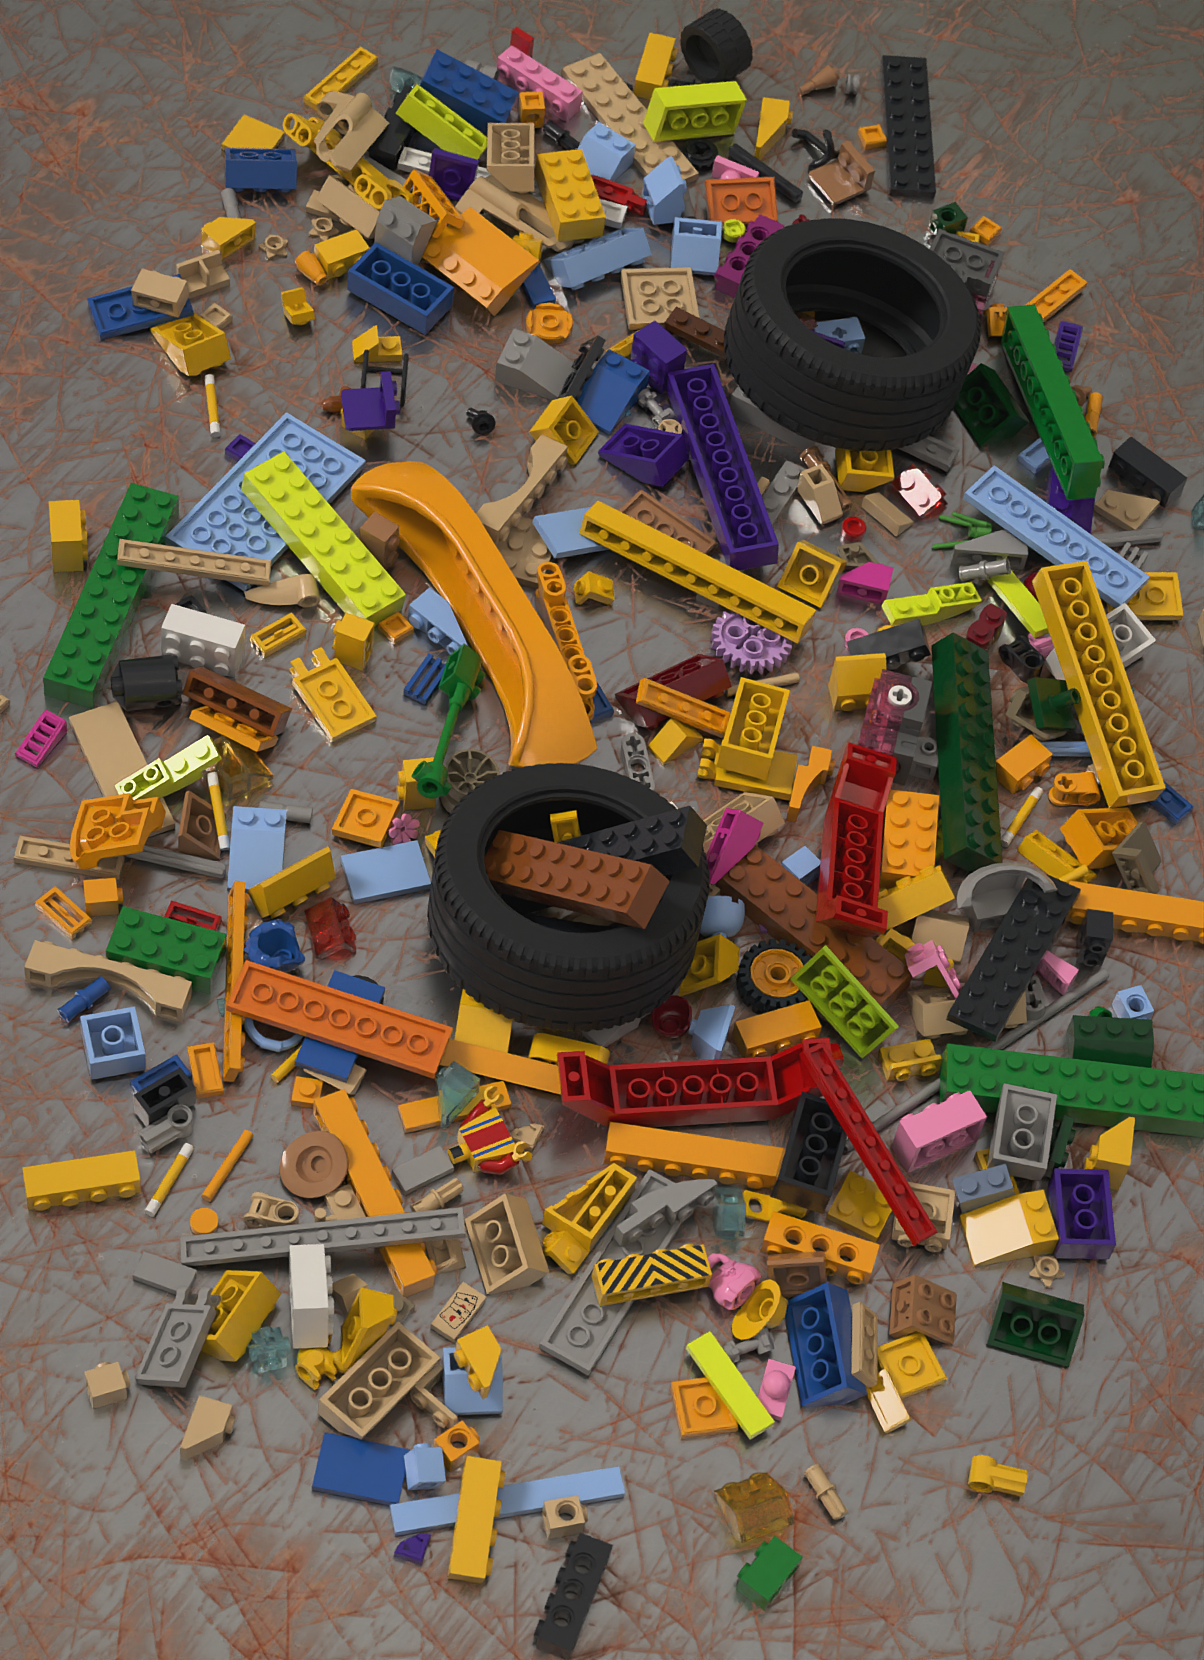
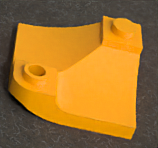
(113, 827)

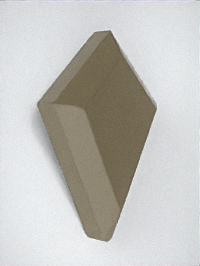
(855, 554)

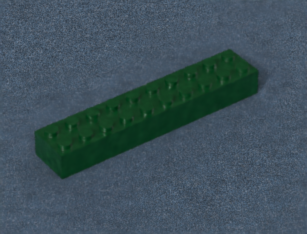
(966, 754)

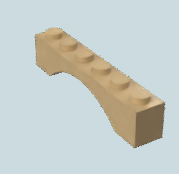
(544, 462)
(57, 965)

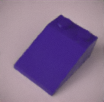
(646, 453)

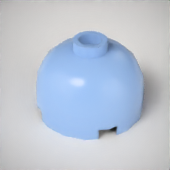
(722, 917)

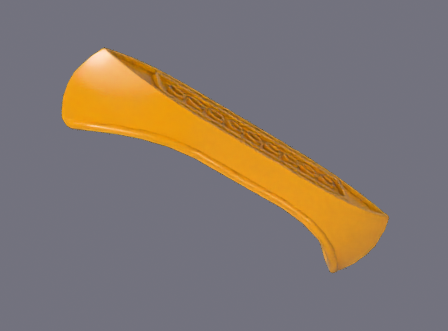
(490, 608)

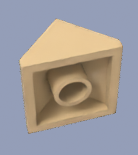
(944, 929)

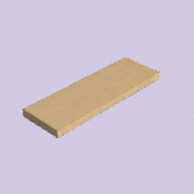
(111, 750)

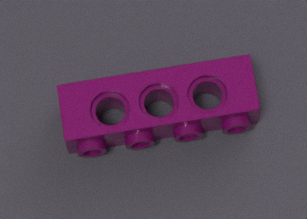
(730, 274)

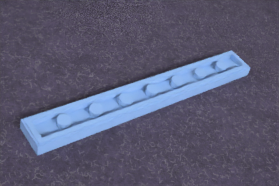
(515, 1499)

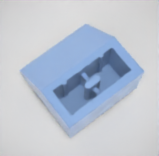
(664, 192)
(696, 245)
(460, 1396)

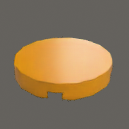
(550, 323)

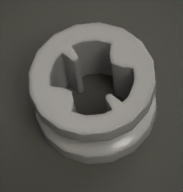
(852, 84)

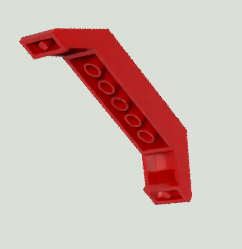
(854, 843)
(687, 1089)

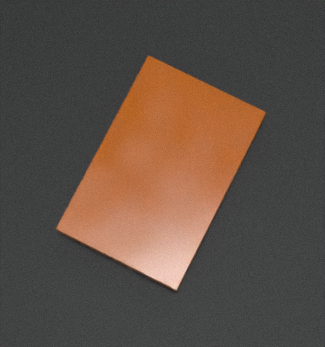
(741, 199)

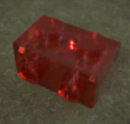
(918, 491)
(330, 928)

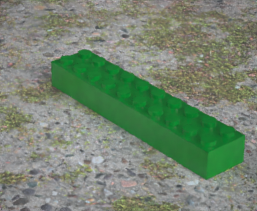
(1052, 402)
(108, 600)
(1084, 1089)

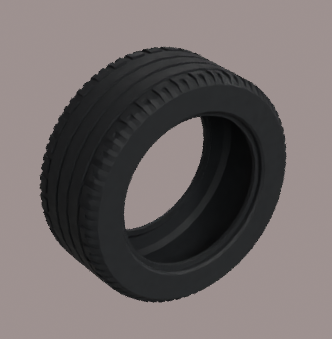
(834, 392)
(539, 971)

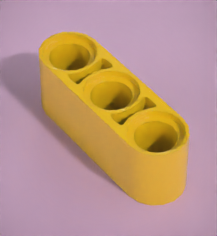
(545, 1048)

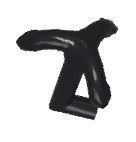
(827, 150)

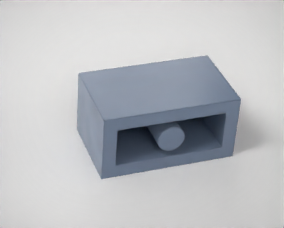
(983, 1187)

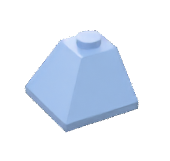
(711, 1031)

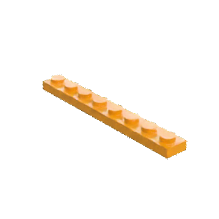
(236, 926)

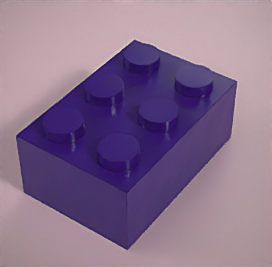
(1082, 1213)

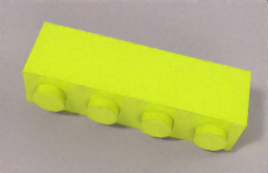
(441, 124)

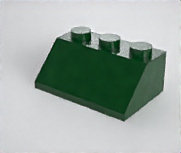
(989, 407)
(1111, 1040)
(1035, 1324)

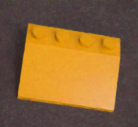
(480, 261)

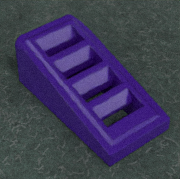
(1070, 333)

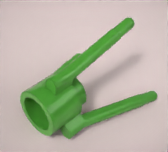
(976, 528)

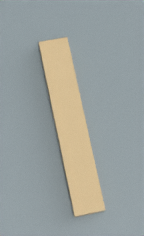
(194, 562)

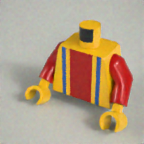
(486, 1140)

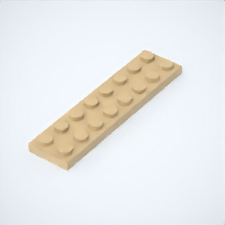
(623, 112)

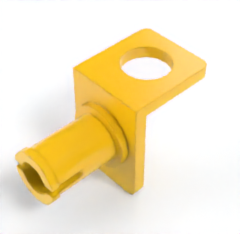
(769, 1205)

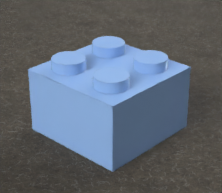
(113, 1043)

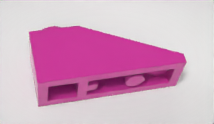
(731, 842)

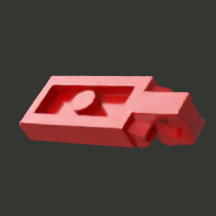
(619, 194)

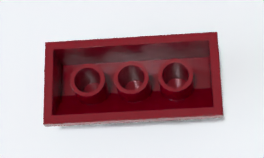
(698, 677)

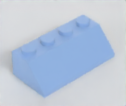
(599, 257)

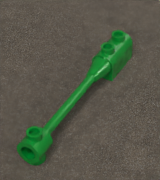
(460, 683)

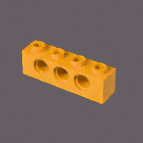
(834, 1243)

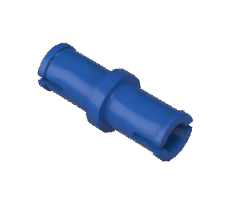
(84, 999)

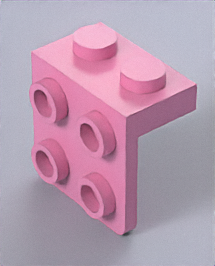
(926, 956)

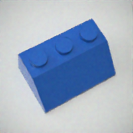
(260, 169)

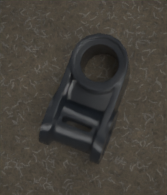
(1022, 658)

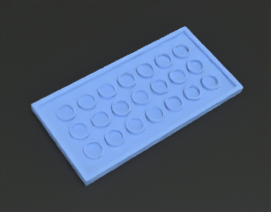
(229, 521)

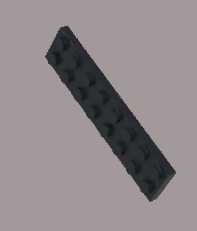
(908, 126)
(1012, 958)

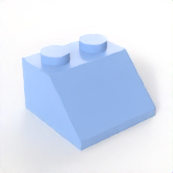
(607, 152)

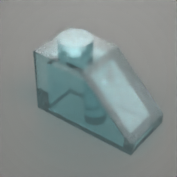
(454, 1091)
(729, 1213)

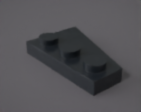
(590, 352)

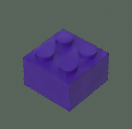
(659, 353)

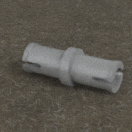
(984, 570)

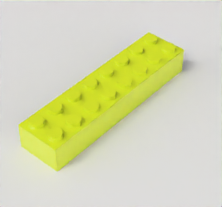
(322, 540)

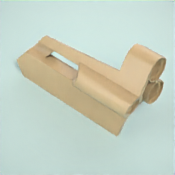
(352, 118)
(510, 206)

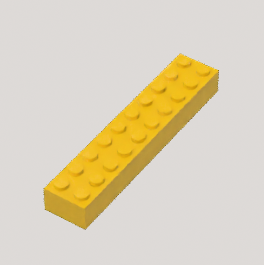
(1095, 669)

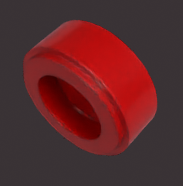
(853, 529)

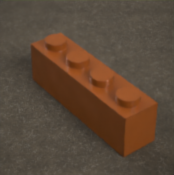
(236, 701)

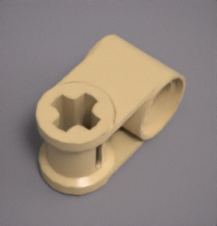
(269, 1212)

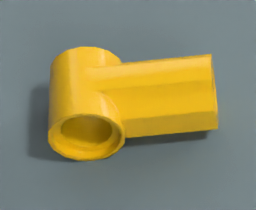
(989, 1476)

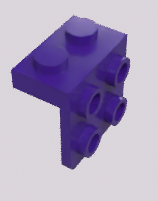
(371, 406)

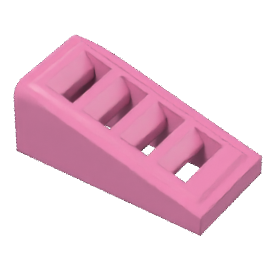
(1057, 972)

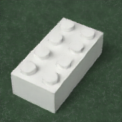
(1129, 634)

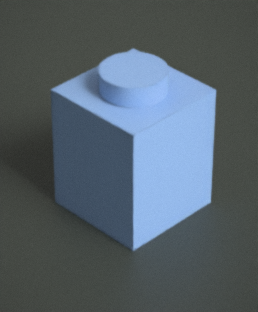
(424, 1467)

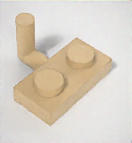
(342, 1205)

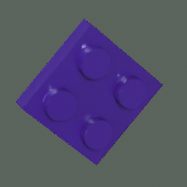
(453, 172)

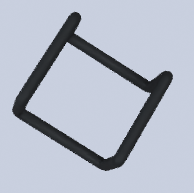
(365, 368)

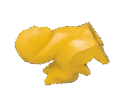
(318, 1361)

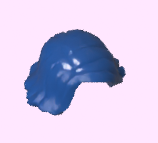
(274, 946)

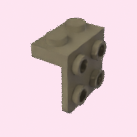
(1022, 715)

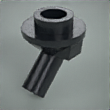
(482, 422)

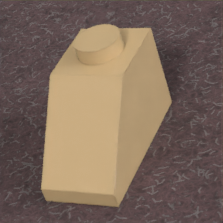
(206, 1427)

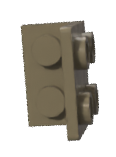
(1138, 859)

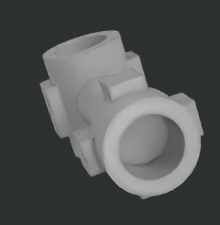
(647, 399)
(762, 1342)

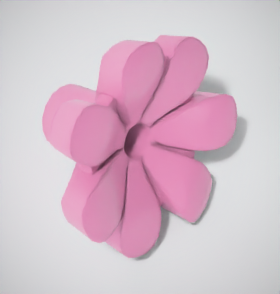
(403, 829)

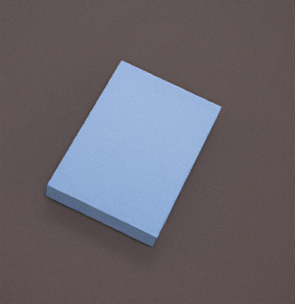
(562, 535)
(385, 872)

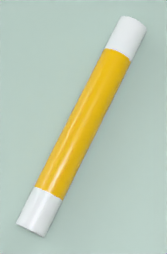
(212, 405)
(218, 811)
(1021, 816)
(169, 1180)

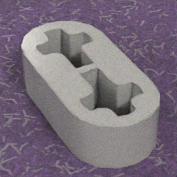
(1037, 997)

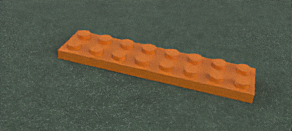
(339, 1019)

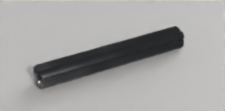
(752, 162)

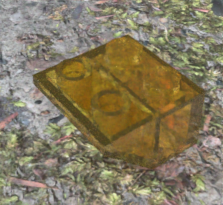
(238, 769)
(755, 1506)

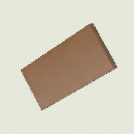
(658, 516)

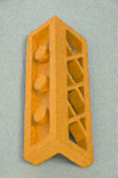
(435, 199)

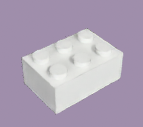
(203, 640)
(309, 1296)

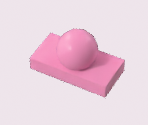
(728, 169)
(776, 1387)

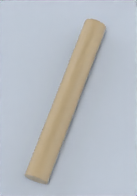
(775, 681)

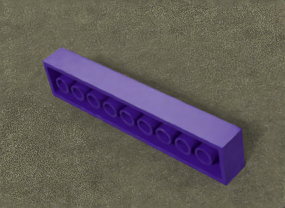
(722, 468)

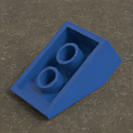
(612, 390)

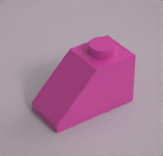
(866, 582)

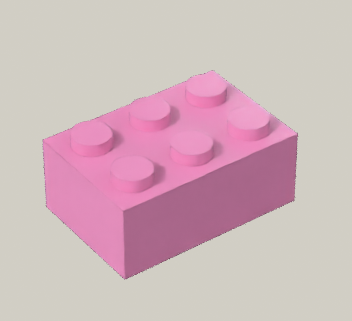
(938, 1131)

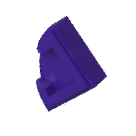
(413, 1548)

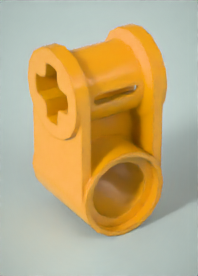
(1077, 788)

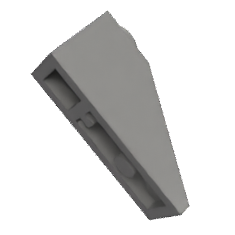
(991, 547)

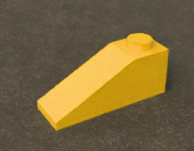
(772, 124)

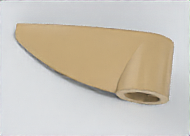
(289, 591)

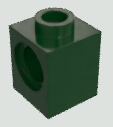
(948, 218)

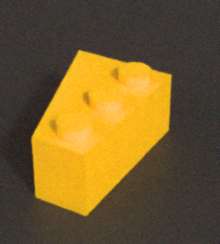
(592, 1207)

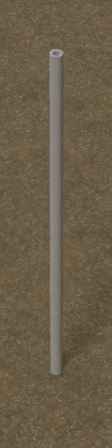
(1000, 1043)

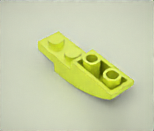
(934, 606)
(177, 772)

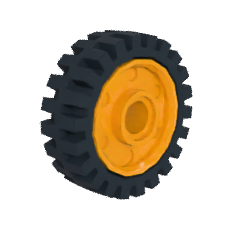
(762, 964)

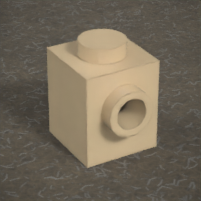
(106, 1384)

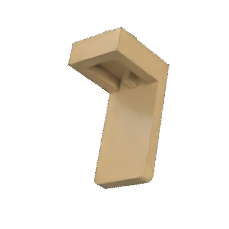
(423, 1398)

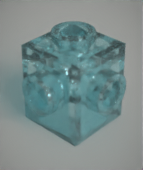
(269, 1349)

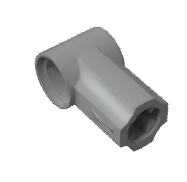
(165, 1130)

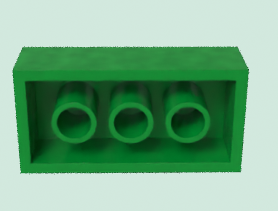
(168, 947)

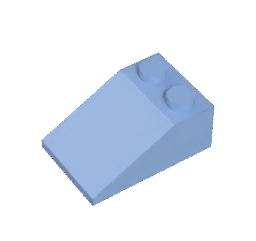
(256, 845)

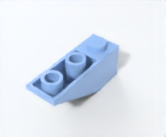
(436, 619)

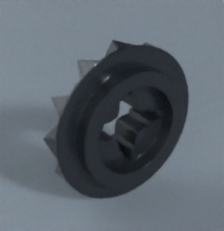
(701, 146)

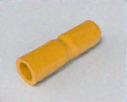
(1093, 411)

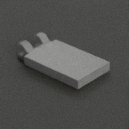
(178, 1338)

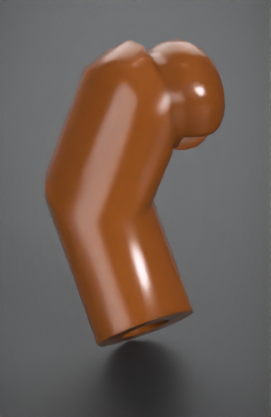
(333, 403)

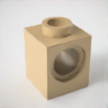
(557, 1527)

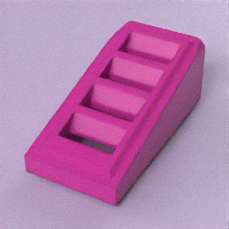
(50, 724)

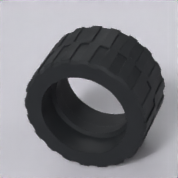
(716, 47)

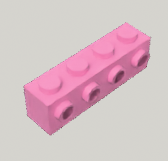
(530, 76)

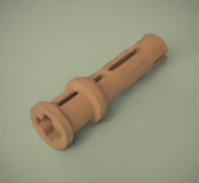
(812, 458)

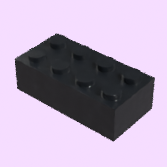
(810, 1155)

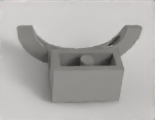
(992, 890)

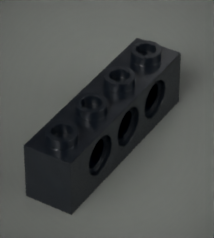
(562, 1639)

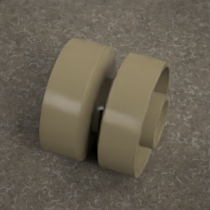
(465, 772)

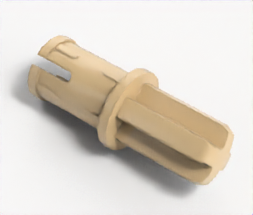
(437, 1198)
(826, 1491)

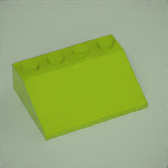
(844, 1002)

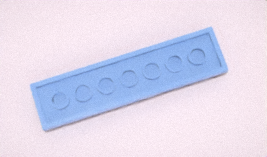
(1054, 535)

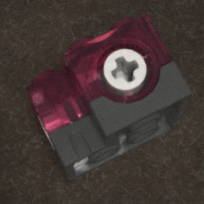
(972, 261)
(895, 718)

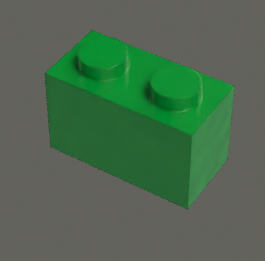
(769, 1572)

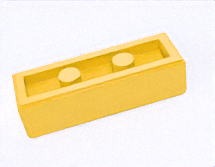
(1051, 857)

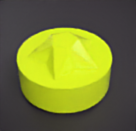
(733, 230)

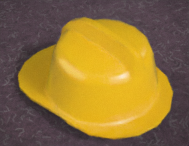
(762, 1309)

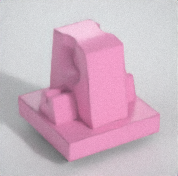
(1042, 644)

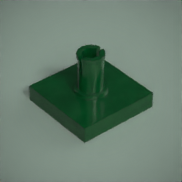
(1052, 703)

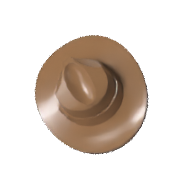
(314, 1164)

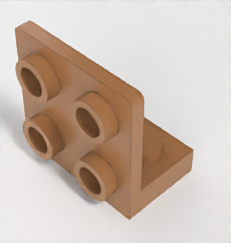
(845, 176)
(922, 1308)

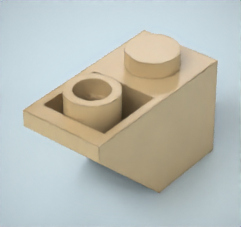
(820, 494)

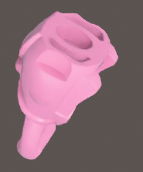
(732, 1281)

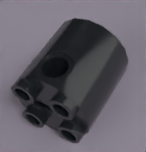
(147, 683)

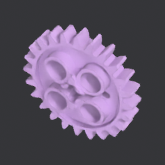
(748, 643)

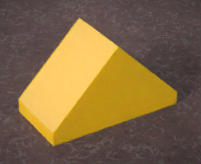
(674, 740)

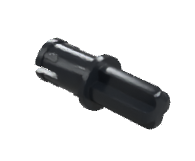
(560, 135)

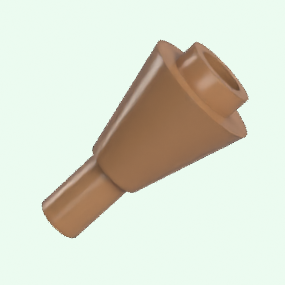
(824, 79)

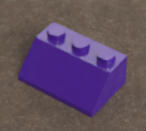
(1078, 510)

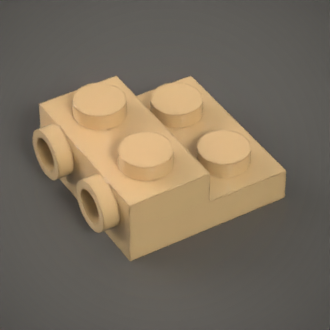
(939, 1207)

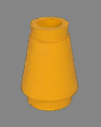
(310, 266)

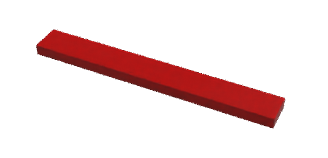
(868, 1143)

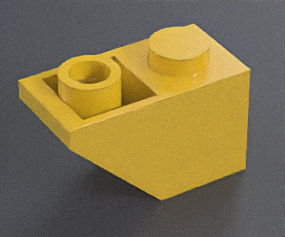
(480, 1357)

